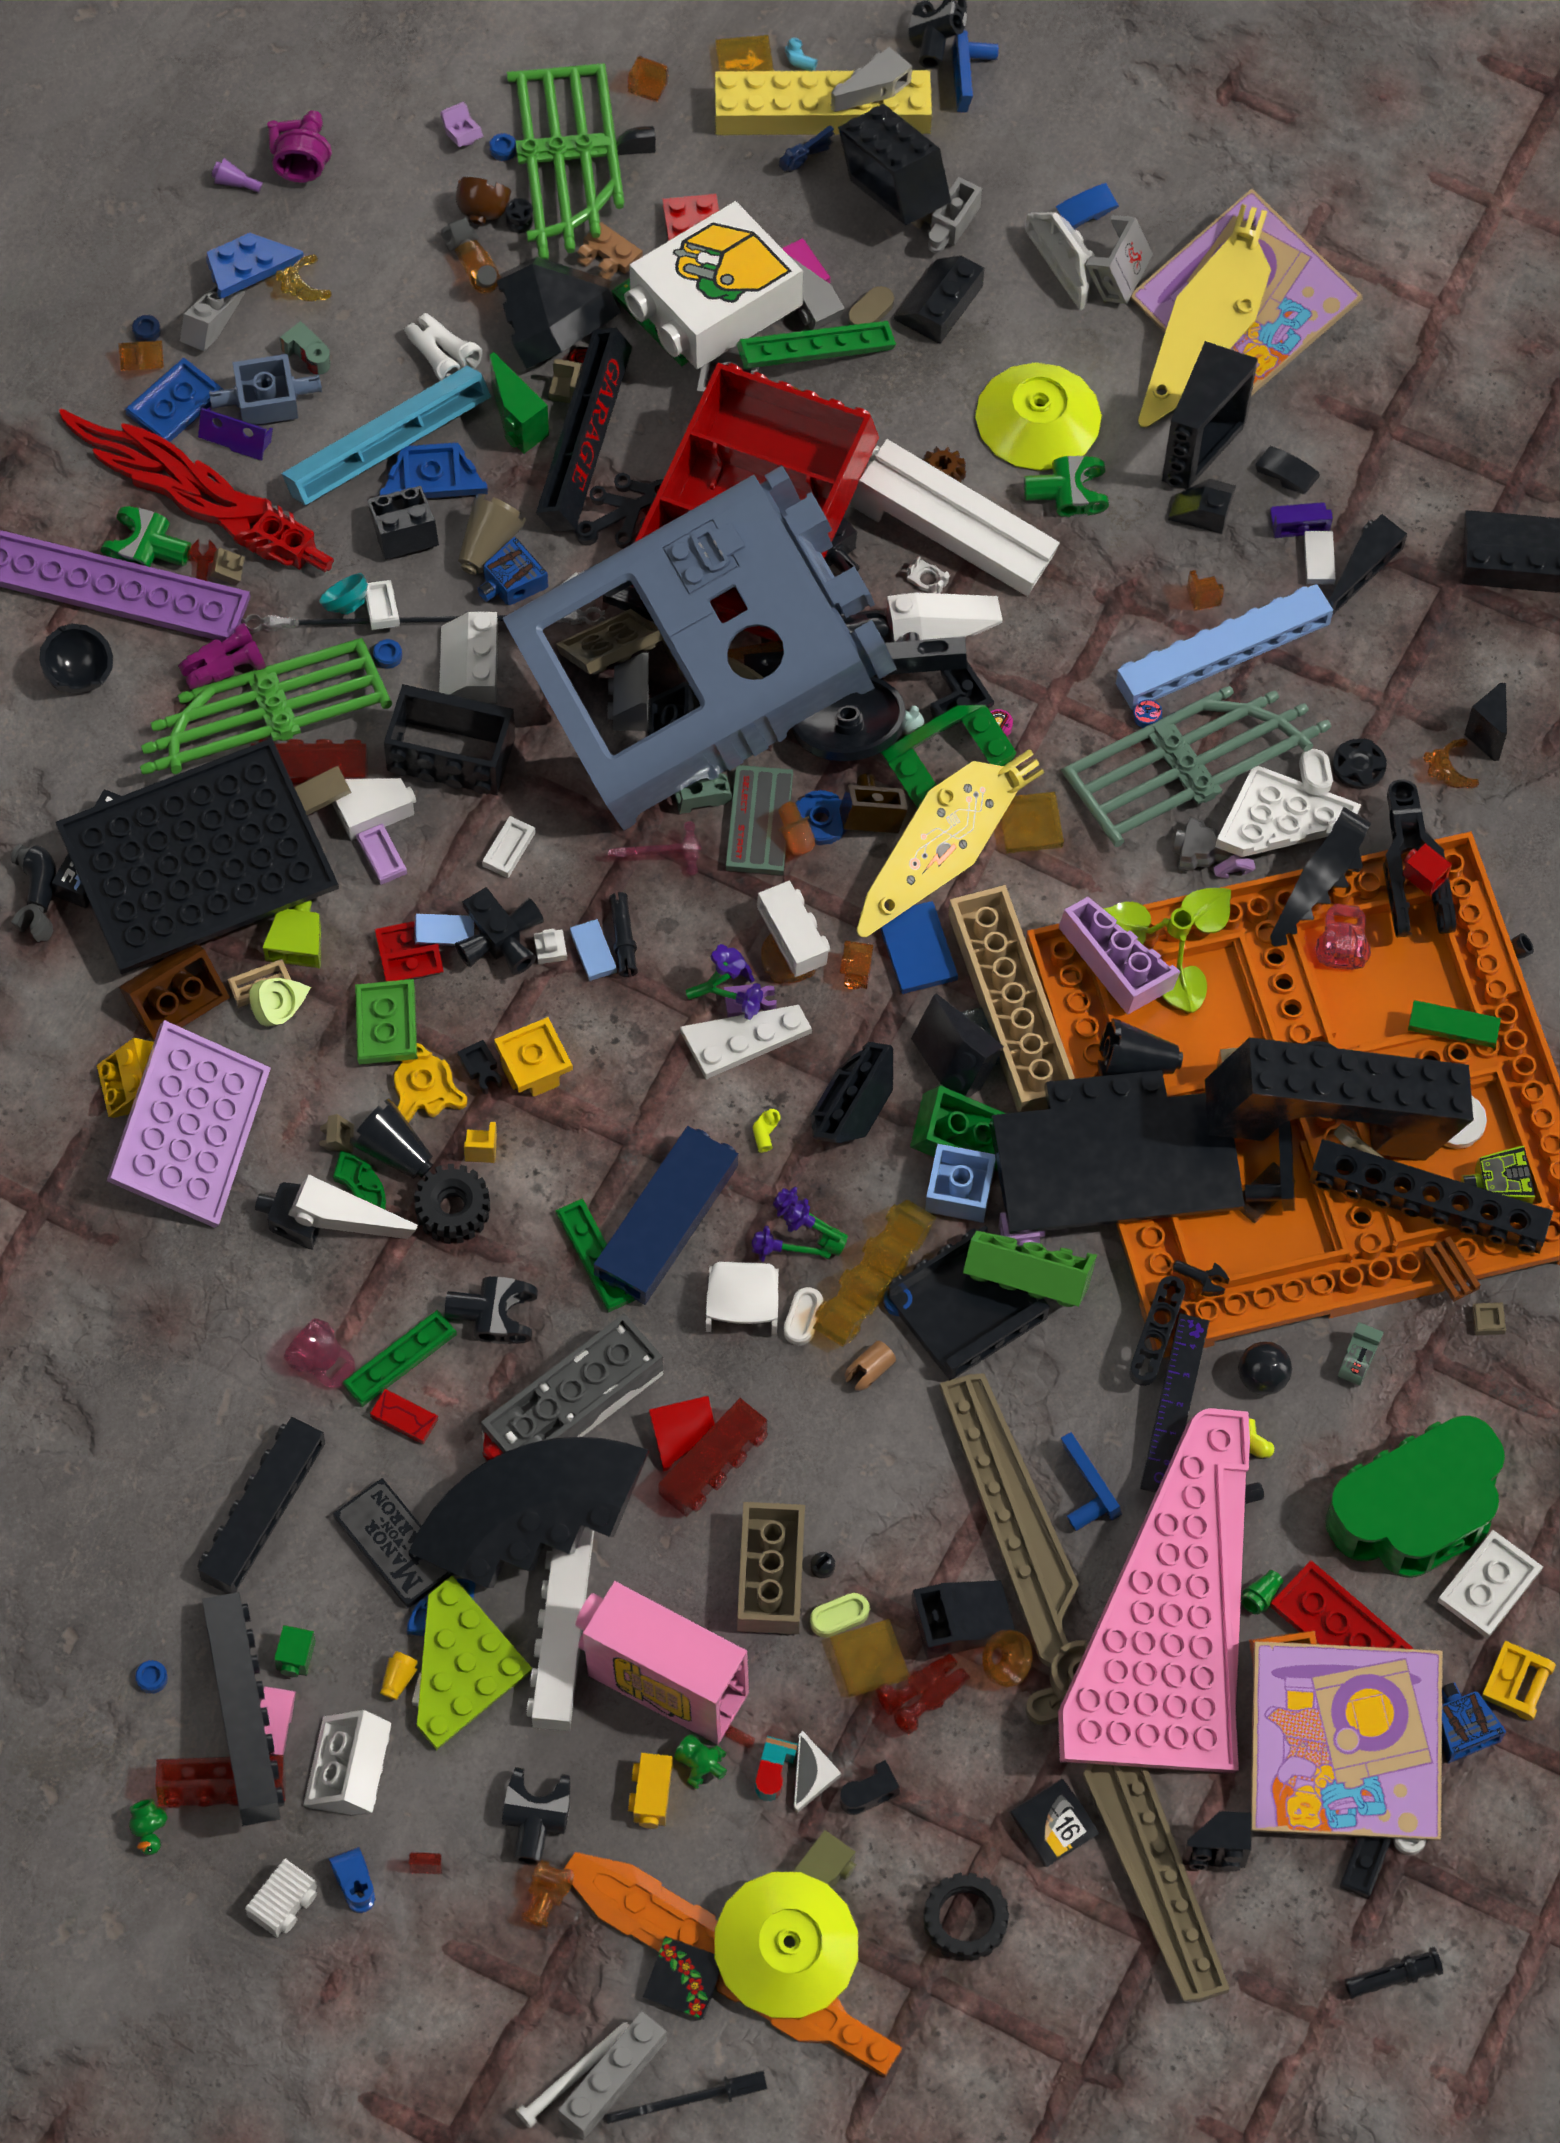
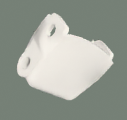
(742, 1294)

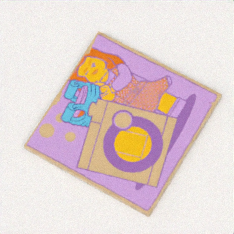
(1299, 298)
(1346, 1741)

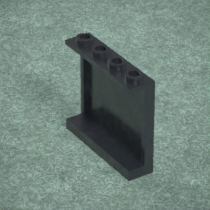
(962, 1317)

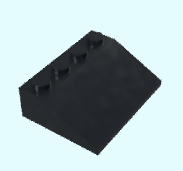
(1511, 551)

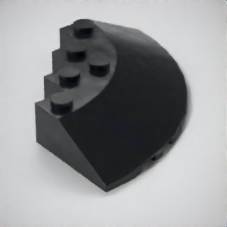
(530, 1500)

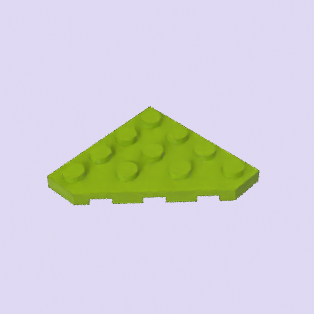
(463, 1664)

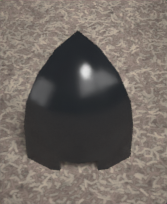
(637, 141)

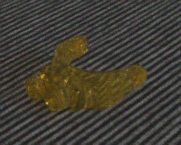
(293, 283)

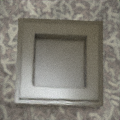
(1488, 1318)

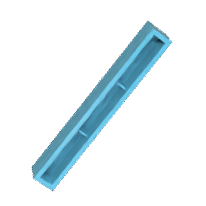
(386, 435)

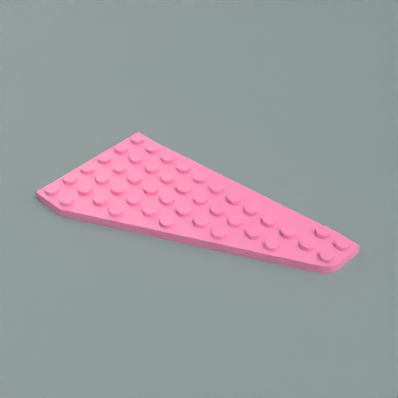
(1166, 1648)

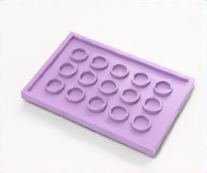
(189, 1124)

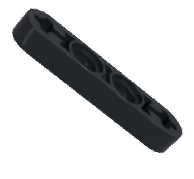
(1156, 1330)

